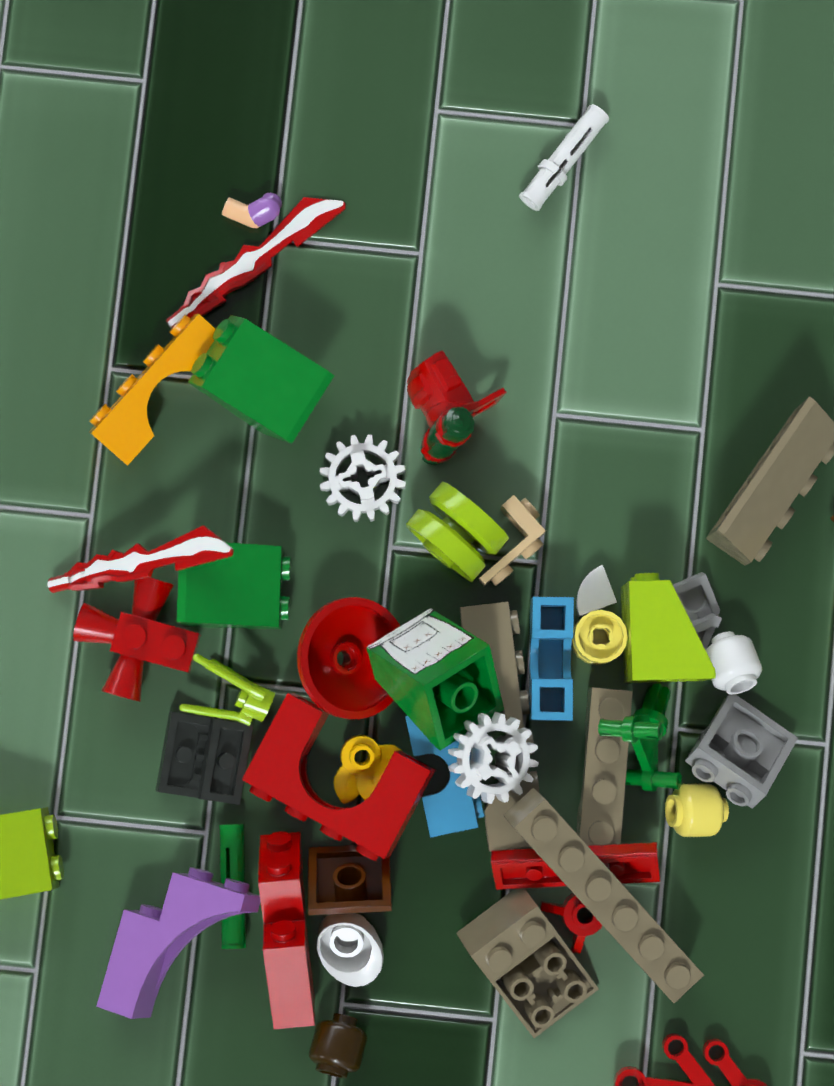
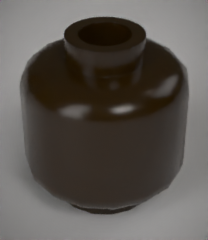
(338, 1046)

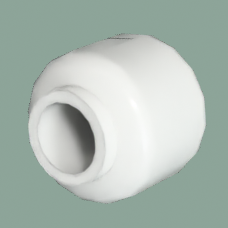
(734, 662)

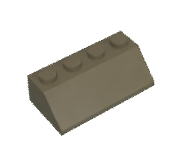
(775, 483)

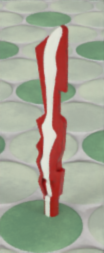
(253, 261)
(137, 563)

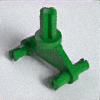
(644, 732)

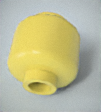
(696, 810)

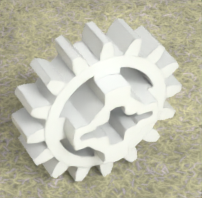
(344, 483)
(507, 749)

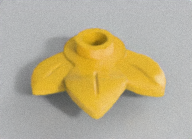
(361, 777)

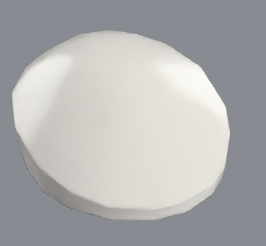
(350, 948)

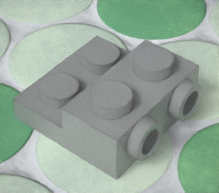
(741, 751)

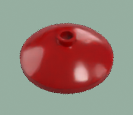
(347, 628)

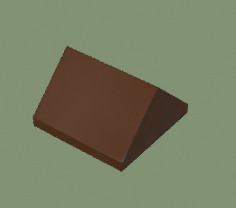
(347, 881)

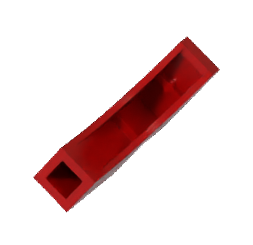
(285, 930)

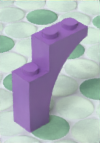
(155, 936)

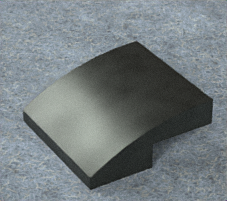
(204, 758)

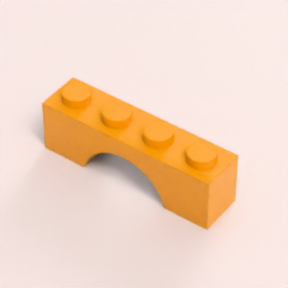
(125, 425)

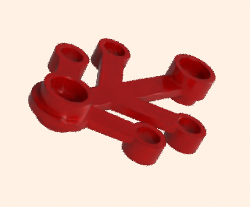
(691, 1067)

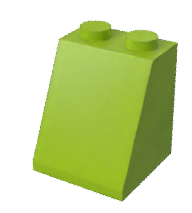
(660, 635)
(28, 853)

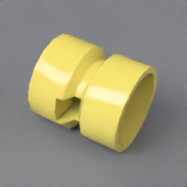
(599, 637)

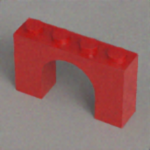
(281, 773)

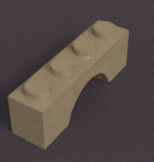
(604, 769)

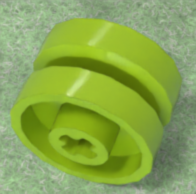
(461, 526)

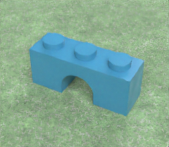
(551, 659)
(451, 807)

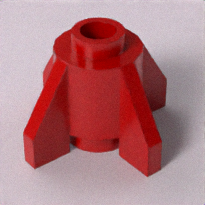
(568, 911)

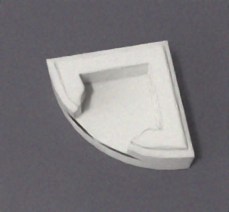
(594, 592)

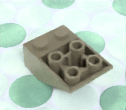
(527, 961)

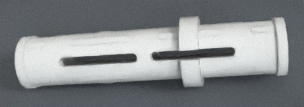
(554, 170)

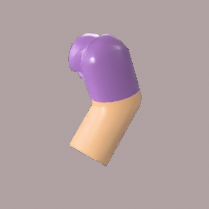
(256, 213)

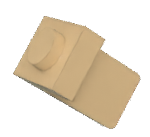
(523, 517)

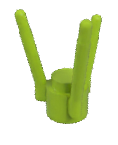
(252, 698)

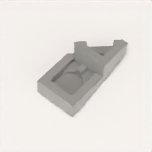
(700, 605)

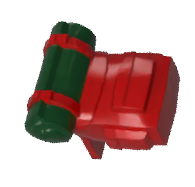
(446, 405)

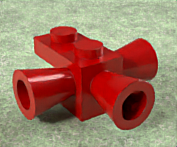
(138, 638)

